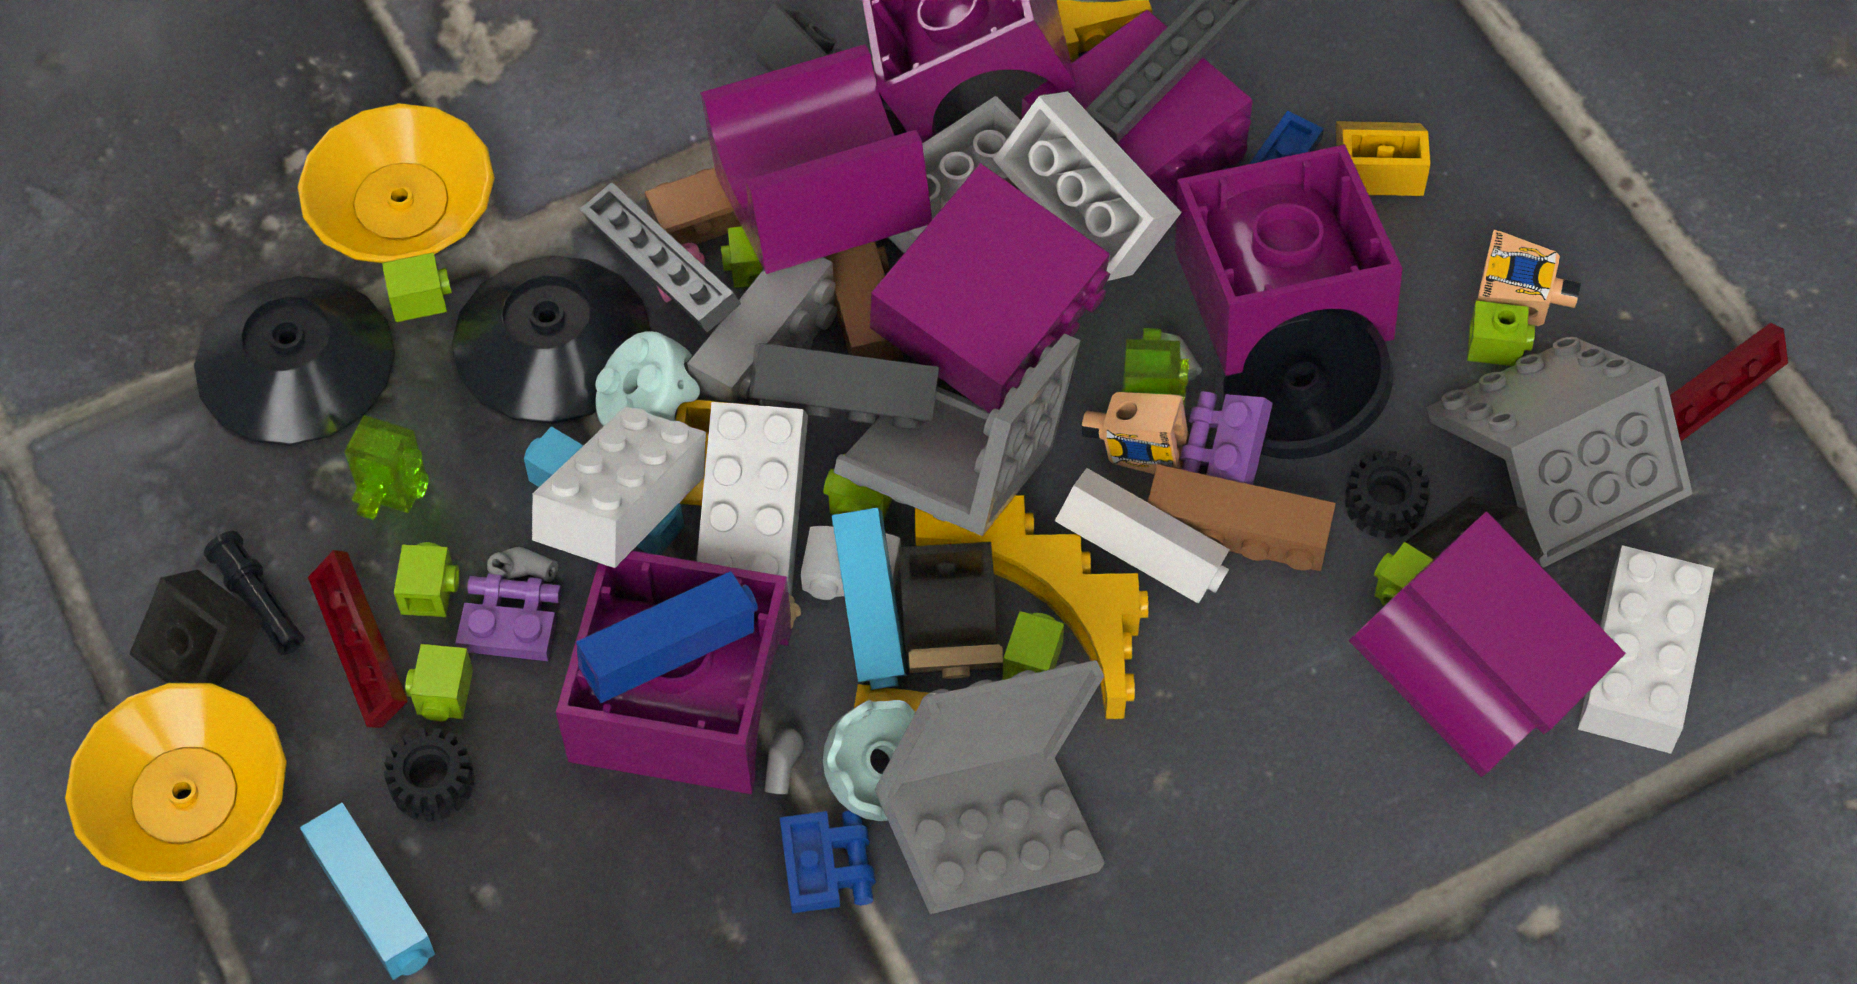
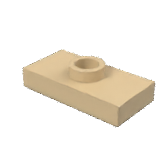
(955, 661)

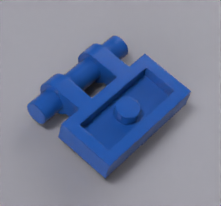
(811, 865)

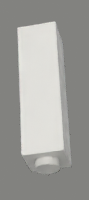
(1143, 536)

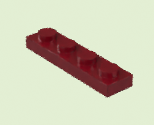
(1729, 379)
(357, 639)

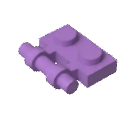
(1238, 436)
(509, 630)

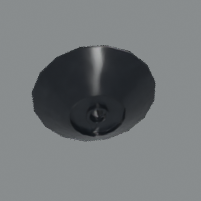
(538, 367)
(297, 388)

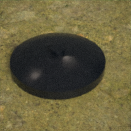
(1325, 382)

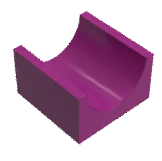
(936, 44)
(815, 160)
(1283, 244)
(1487, 645)
(695, 719)

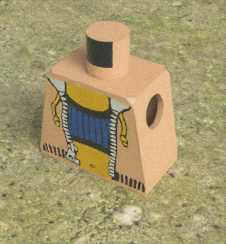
(1525, 276)
(1140, 430)

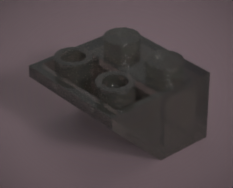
(947, 595)

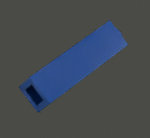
(666, 636)

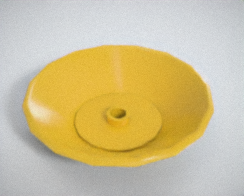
(389, 156)
(153, 749)

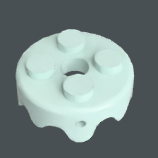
(658, 370)
(849, 751)

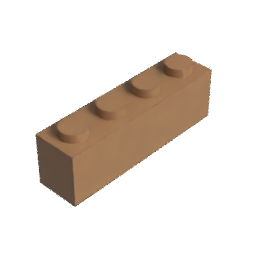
(692, 208)
(856, 276)
(1247, 517)

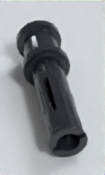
(244, 577)

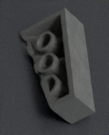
(792, 37)
(843, 383)

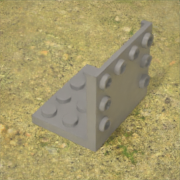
(1581, 440)
(967, 460)
(982, 790)

